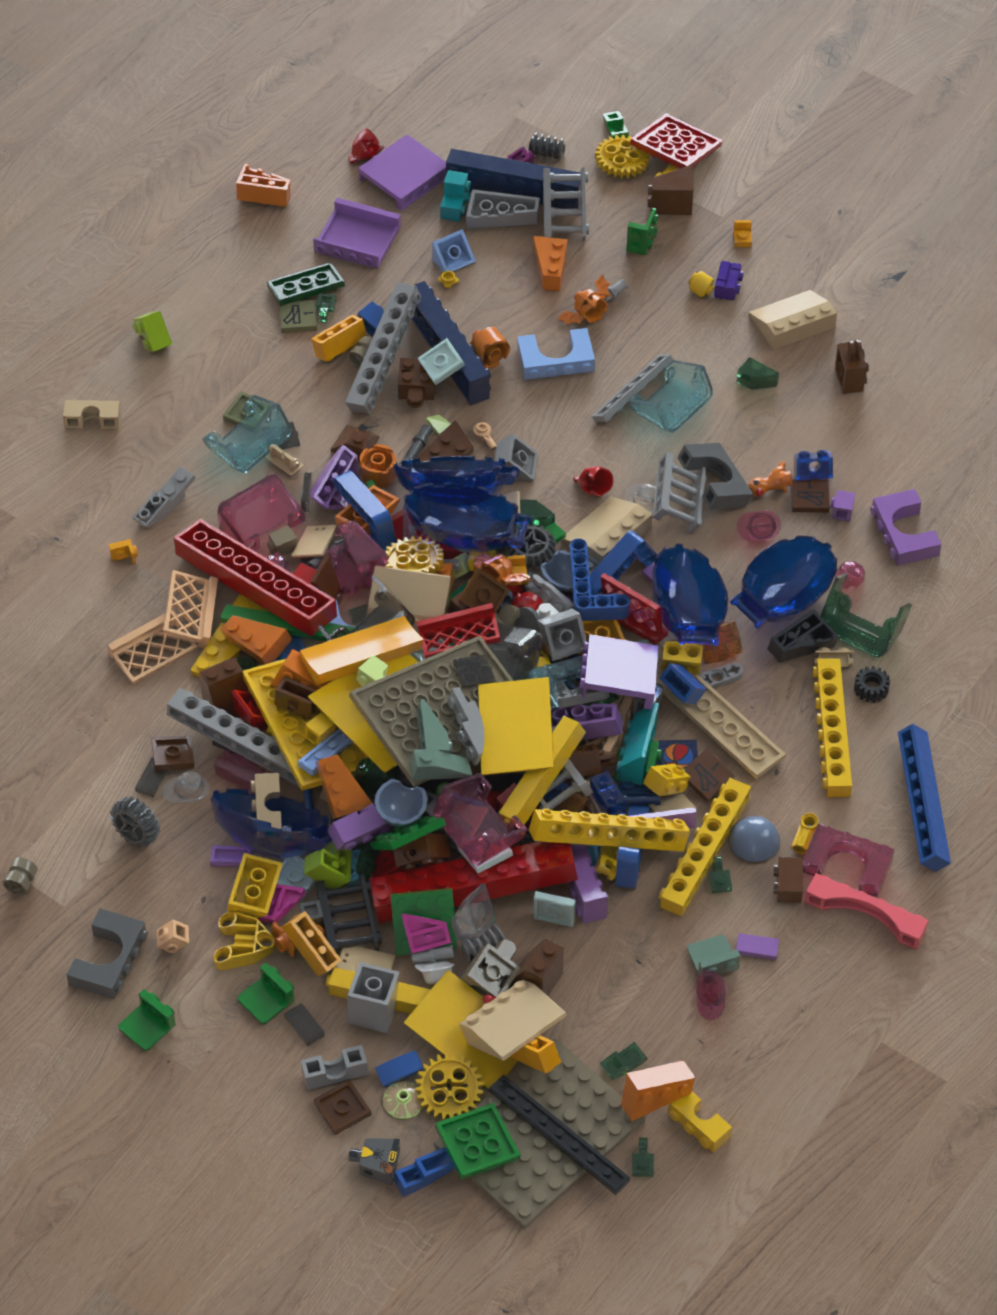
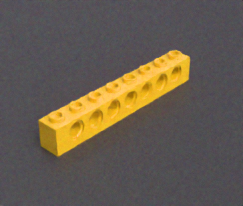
(833, 728)
(609, 830)
(679, 901)

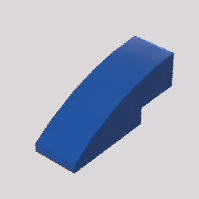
(423, 1172)

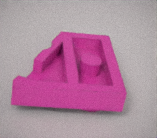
(283, 901)
(425, 932)

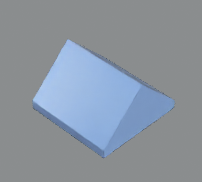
(452, 252)

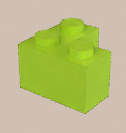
(153, 330)
(330, 866)

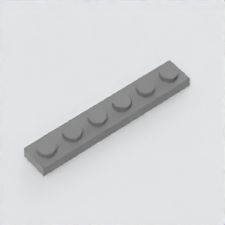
(637, 384)

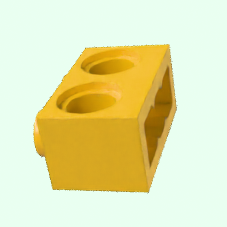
(686, 655)

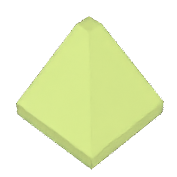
(438, 424)

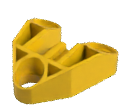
(248, 935)

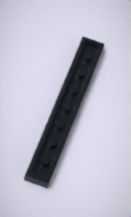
(559, 1134)

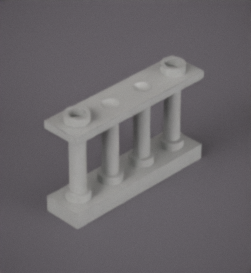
(549, 195)
(664, 494)
(578, 785)

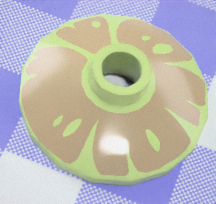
(399, 1107)

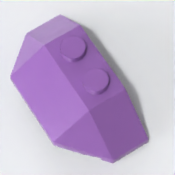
(324, 490)

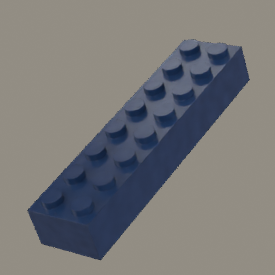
(511, 176)
(435, 327)

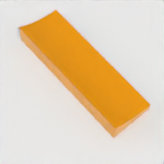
(349, 652)

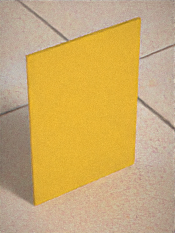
(516, 726)
(438, 1022)

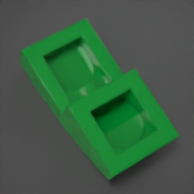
(615, 124)

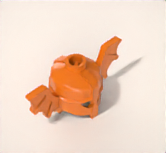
(588, 304)
(499, 569)

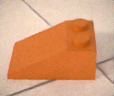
(349, 514)

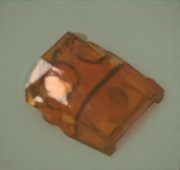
(728, 645)

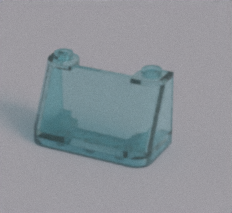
(676, 400)
(251, 437)

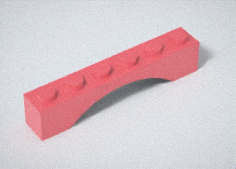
(831, 894)

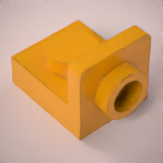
(742, 233)
(122, 550)
(519, 566)

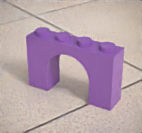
(903, 547)

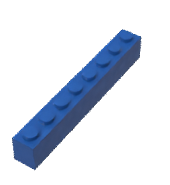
(924, 798)

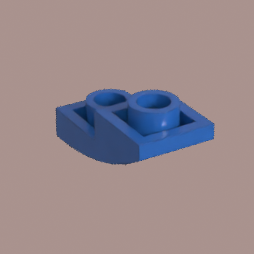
(399, 1068)

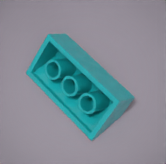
(637, 744)

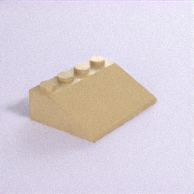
(794, 318)
(608, 524)
(421, 592)
(511, 1020)

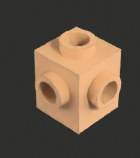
(172, 936)

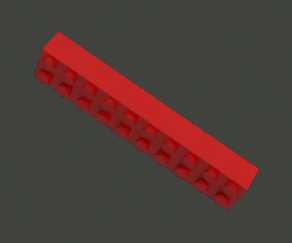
(255, 577)
(529, 868)

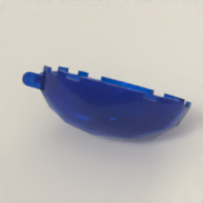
(456, 469)
(466, 517)
(786, 580)
(689, 595)
(301, 829)

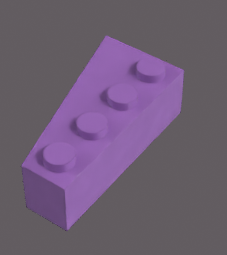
(596, 720)
(358, 828)
(587, 890)

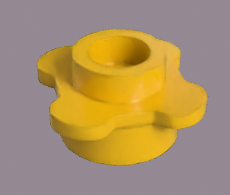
(448, 279)

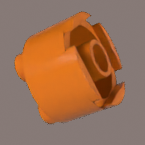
(490, 346)
(377, 465)

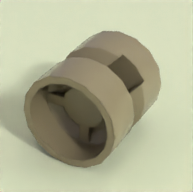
(359, 351)
(19, 876)

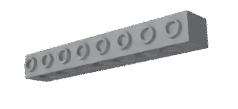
(383, 348)
(227, 731)

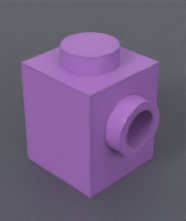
(842, 505)

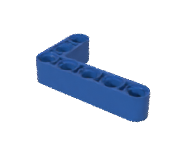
(367, 507)
(620, 558)
(592, 606)
(630, 858)

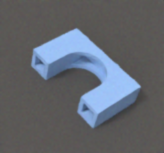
(537, 365)

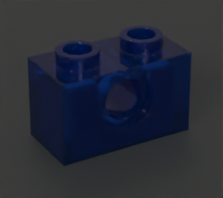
(822, 470)
(607, 794)

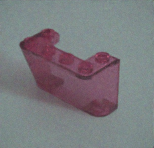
(258, 510)
(355, 558)
(473, 820)

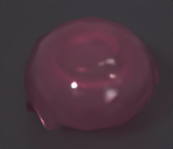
(855, 573)

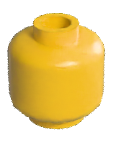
(701, 284)

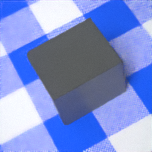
(313, 910)

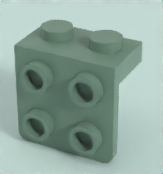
(714, 955)

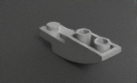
(165, 500)
(471, 729)

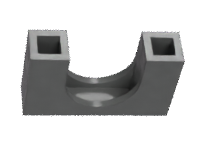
(727, 494)
(108, 978)

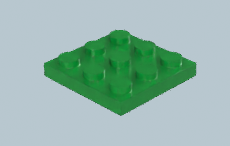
(406, 834)
(429, 904)
(477, 1141)

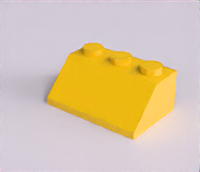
(254, 886)

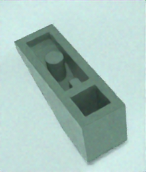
(431, 731)
(436, 764)

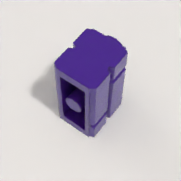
(728, 280)

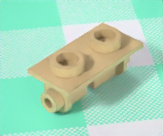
(283, 460)
(841, 653)

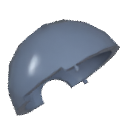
(558, 572)
(400, 804)
(754, 839)

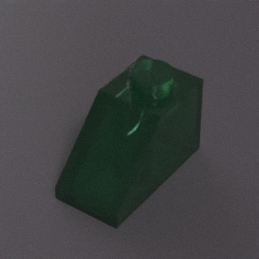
(756, 375)
(539, 513)

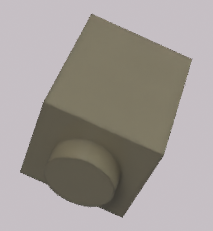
(282, 541)

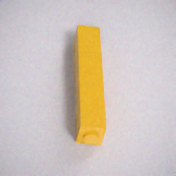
(537, 782)
(407, 995)

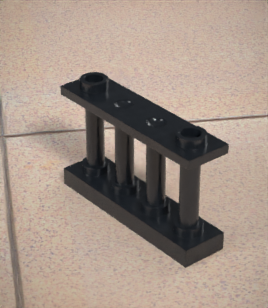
(328, 911)

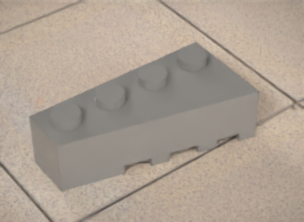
(501, 210)

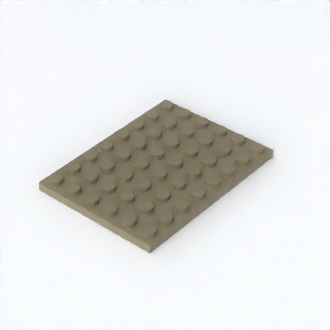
(392, 701)
(544, 1171)

